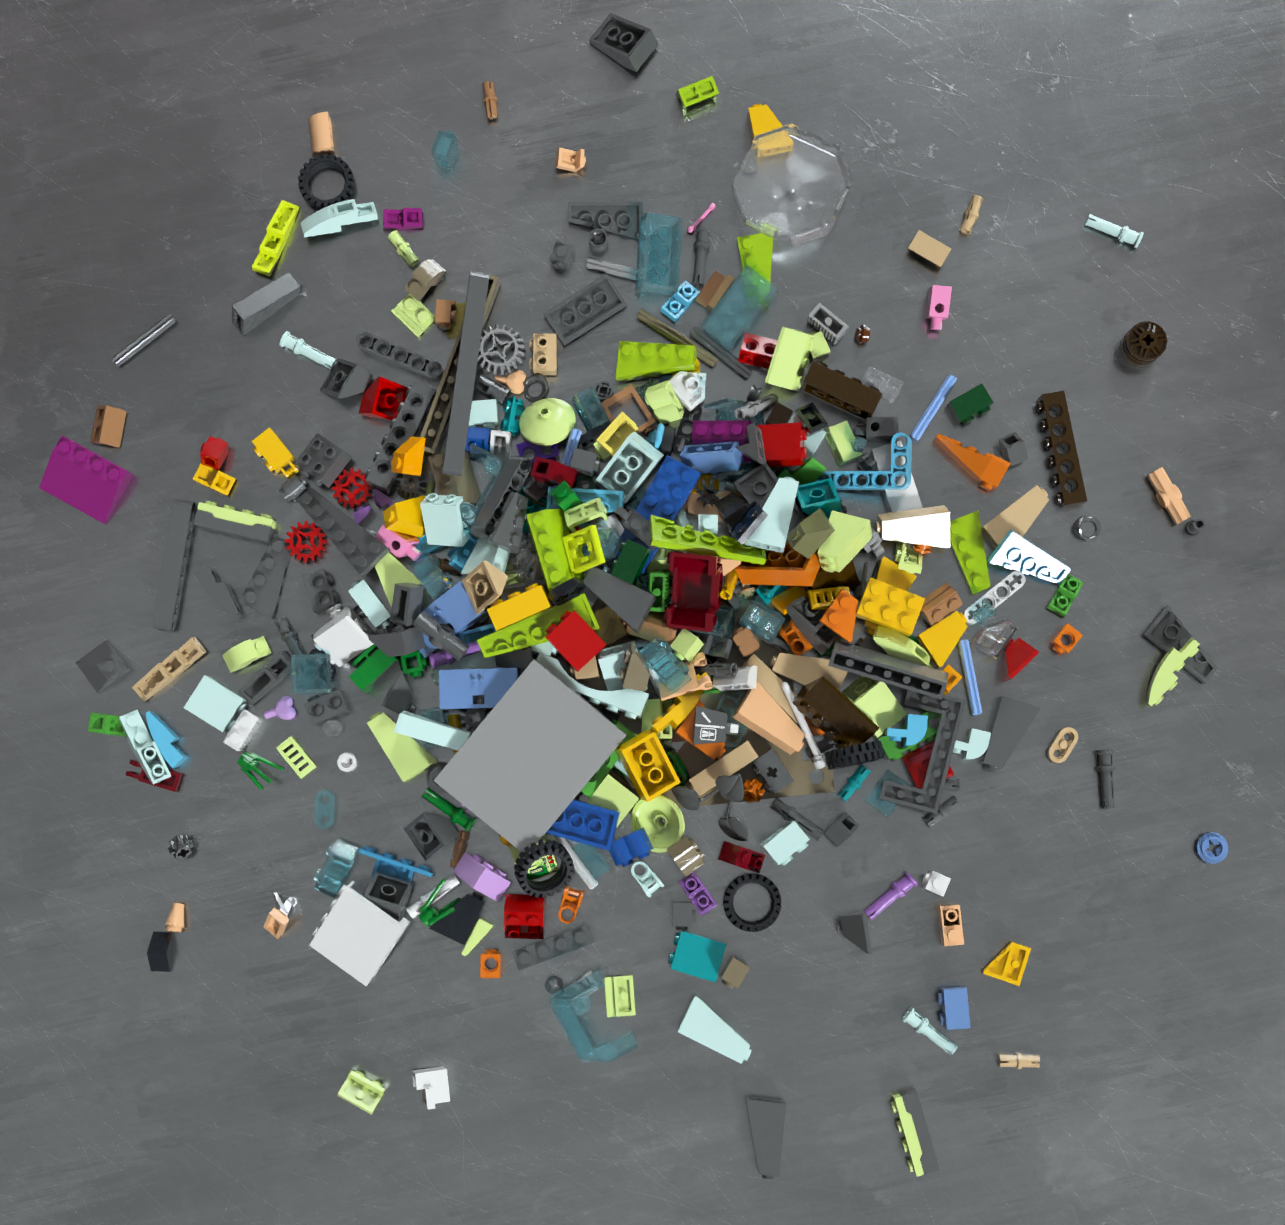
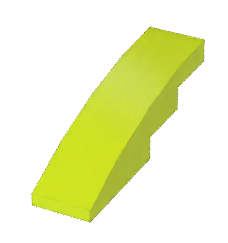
(276, 238)

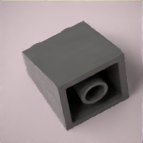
(389, 894)

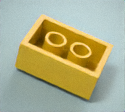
(519, 606)
(889, 607)
(647, 765)

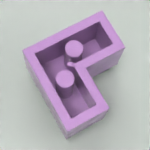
(482, 876)

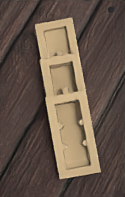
(169, 669)
(771, 684)

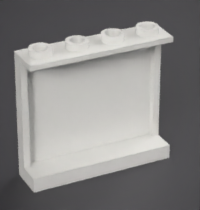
(357, 935)

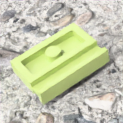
(414, 315)
(620, 996)

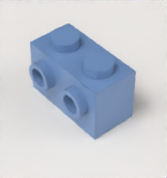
(954, 1008)

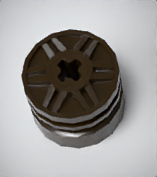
(1134, 349)

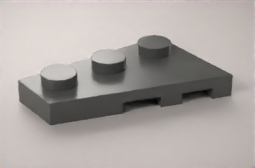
(510, 526)

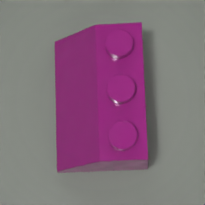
(721, 431)

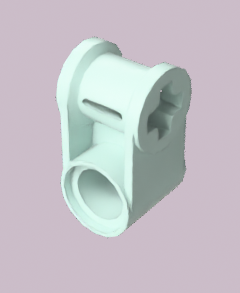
(646, 878)

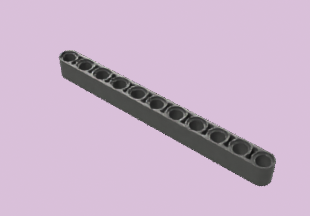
(465, 373)

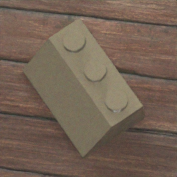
(459, 486)

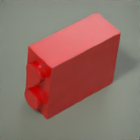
(784, 444)
(574, 639)

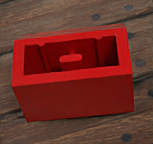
(524, 916)

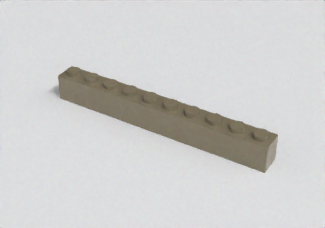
(439, 413)

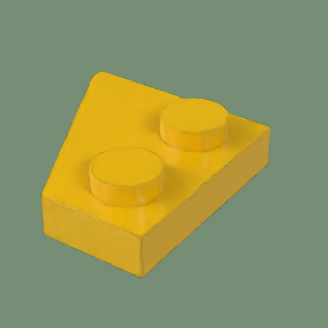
(1009, 964)

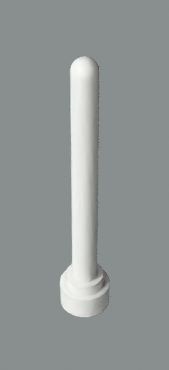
(819, 758)

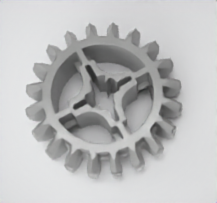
(505, 346)

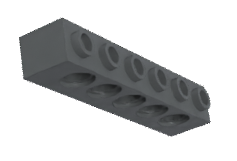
(416, 392)

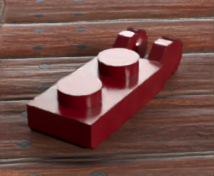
(171, 783)

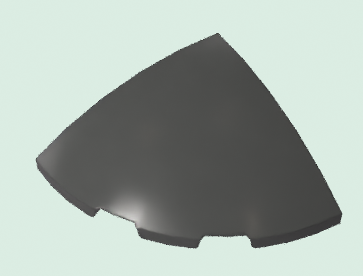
(809, 625)

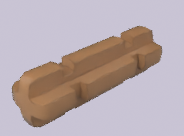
(459, 848)

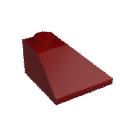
(382, 400)
(1016, 657)

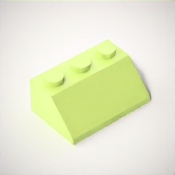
(790, 358)

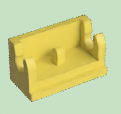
(616, 433)

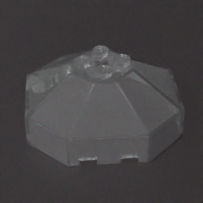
(796, 164)

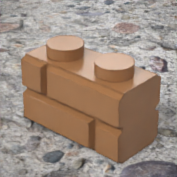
(940, 604)
(744, 642)

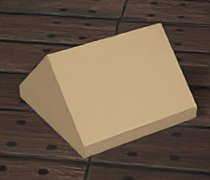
(484, 585)

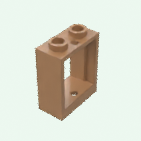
(624, 395)

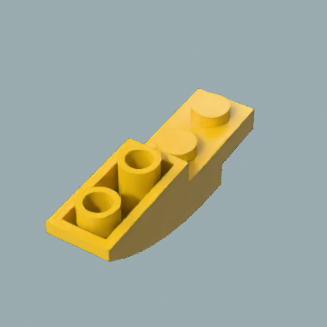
(679, 712)

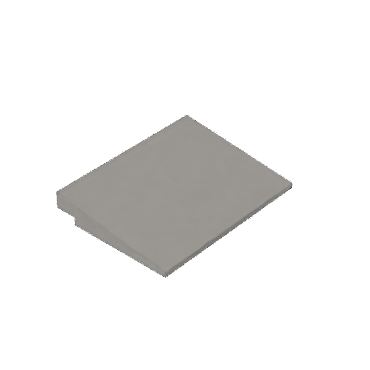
(530, 756)

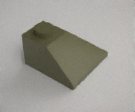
(810, 533)

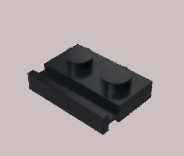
(748, 522)

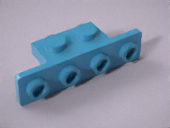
(389, 866)

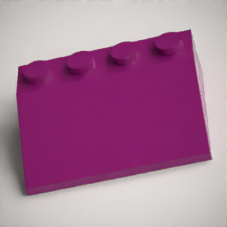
(84, 479)

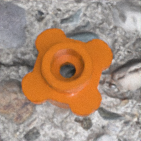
(922, 549)

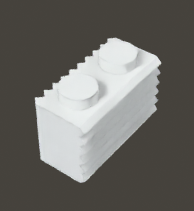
(242, 730)

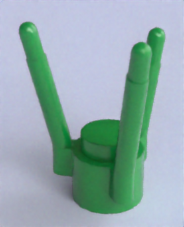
(248, 763)
(431, 915)

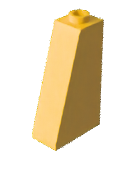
(890, 574)

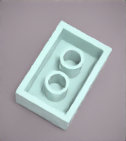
(630, 466)

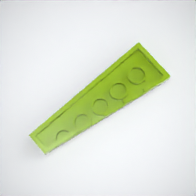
(668, 535)
(532, 629)

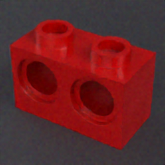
(757, 350)

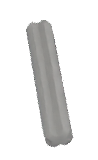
(611, 268)

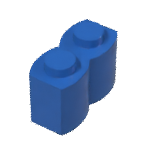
(631, 846)

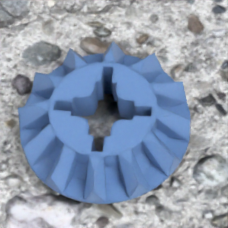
(1220, 851)

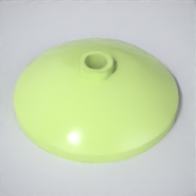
(547, 421)
(650, 817)

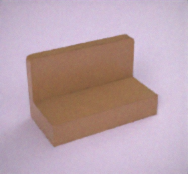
(714, 290)
(108, 426)

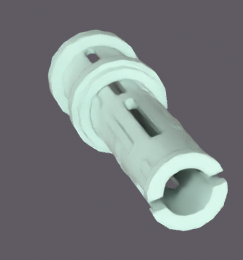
(1122, 233)
(300, 347)
(923, 1026)

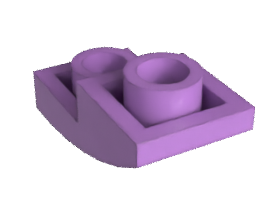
(381, 499)
(363, 514)
(697, 893)

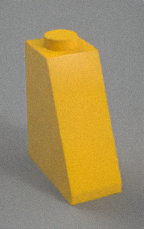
(761, 119)
(405, 517)
(943, 637)

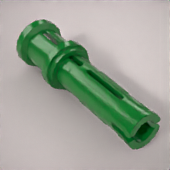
(457, 814)

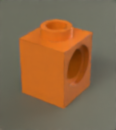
(1073, 636)
(486, 972)

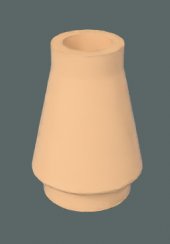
(175, 920)

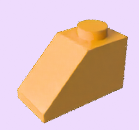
(409, 457)

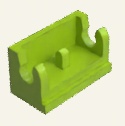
(697, 92)

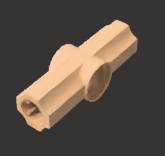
(1169, 496)

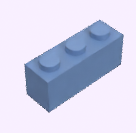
(712, 457)

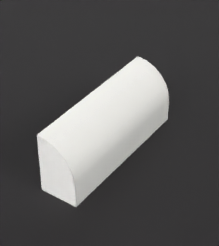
(895, 499)

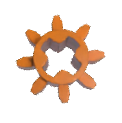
(753, 790)

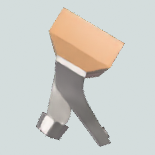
(278, 917)

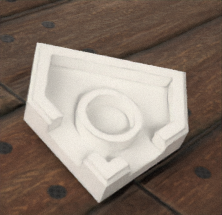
(689, 388)

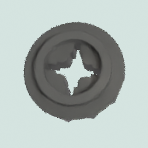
(432, 773)

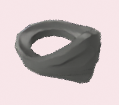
(531, 379)
(1078, 530)

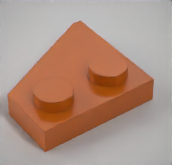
(841, 615)

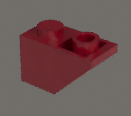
(552, 472)
(741, 857)

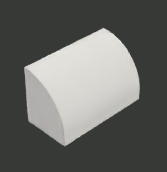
(744, 679)

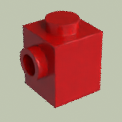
(214, 452)

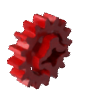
(344, 488)
(313, 534)

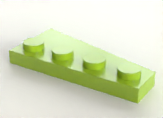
(756, 253)
(969, 551)

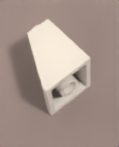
(343, 636)

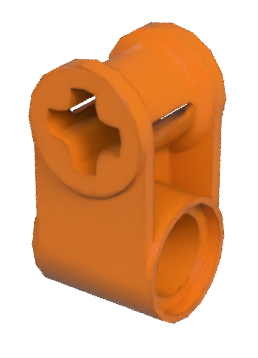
(794, 638)
(570, 903)

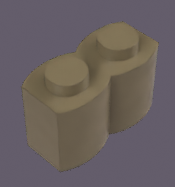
(686, 855)

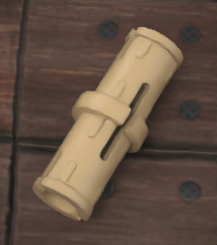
(971, 214)
(1019, 1061)

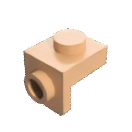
(570, 159)

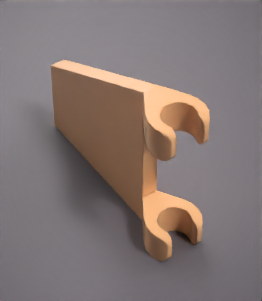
(703, 683)

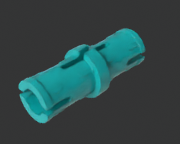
(854, 782)

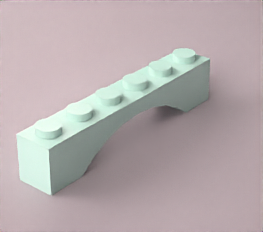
(626, 700)

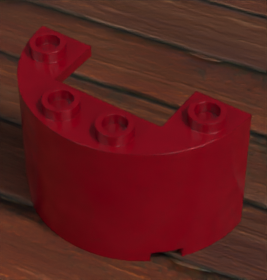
(694, 591)

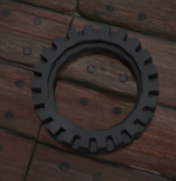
(315, 164)
(854, 755)
(533, 854)
(775, 904)

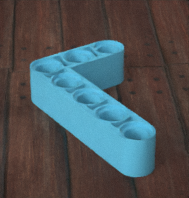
(872, 476)

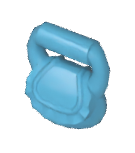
(655, 436)

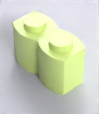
(664, 403)

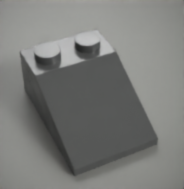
(624, 41)

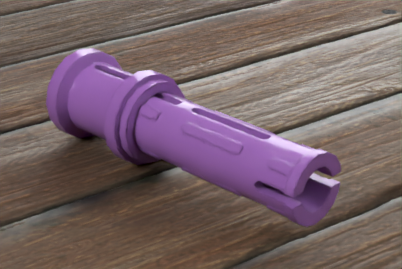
(443, 657)
(898, 890)

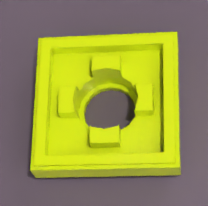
(573, 546)

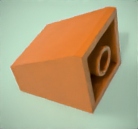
(686, 732)

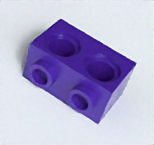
(526, 447)

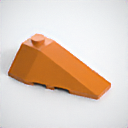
(984, 469)

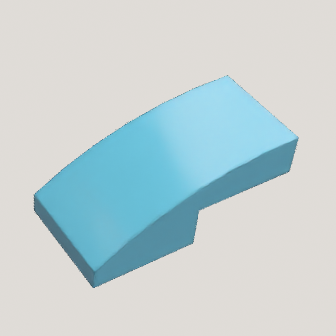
(680, 301)

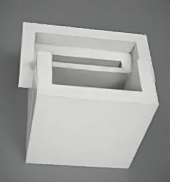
(433, 1085)

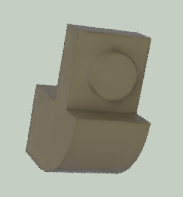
(425, 275)

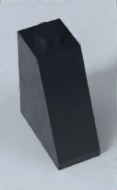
(461, 922)

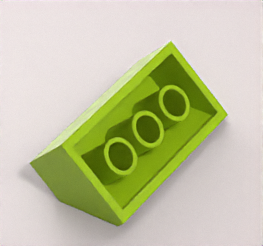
(546, 532)

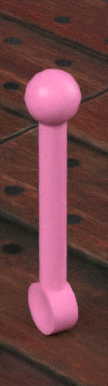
(691, 229)

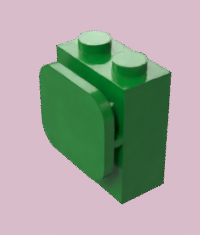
(372, 668)

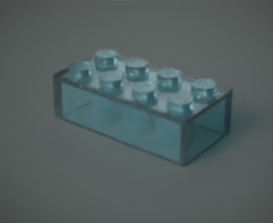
(658, 254)
(739, 308)

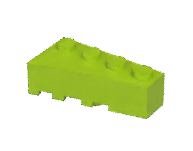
(646, 360)

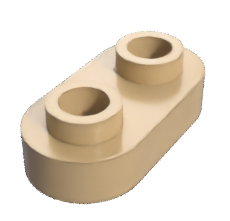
(1063, 746)

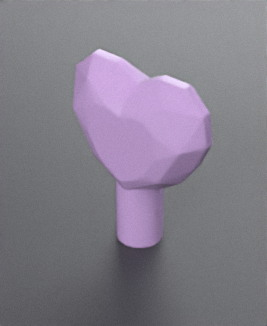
(282, 709)

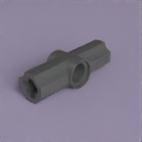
(441, 635)

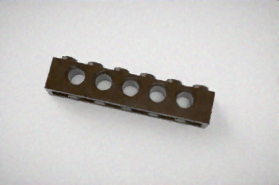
(1058, 402)

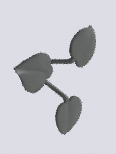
(730, 788)

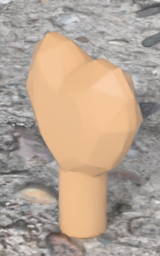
(513, 381)

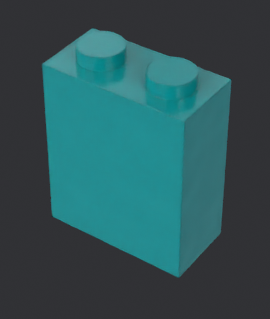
(697, 955)

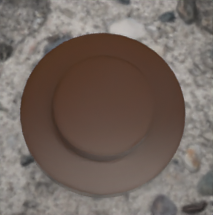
(862, 334)

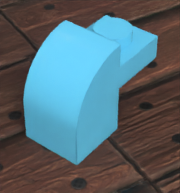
(914, 730)

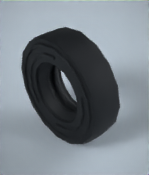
(667, 442)

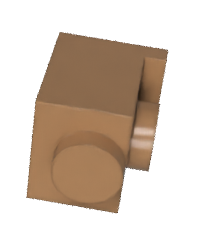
(445, 314)

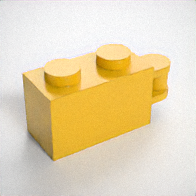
(275, 453)

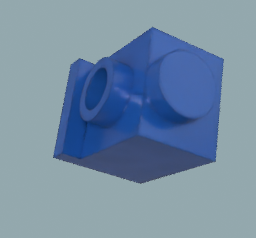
(478, 437)

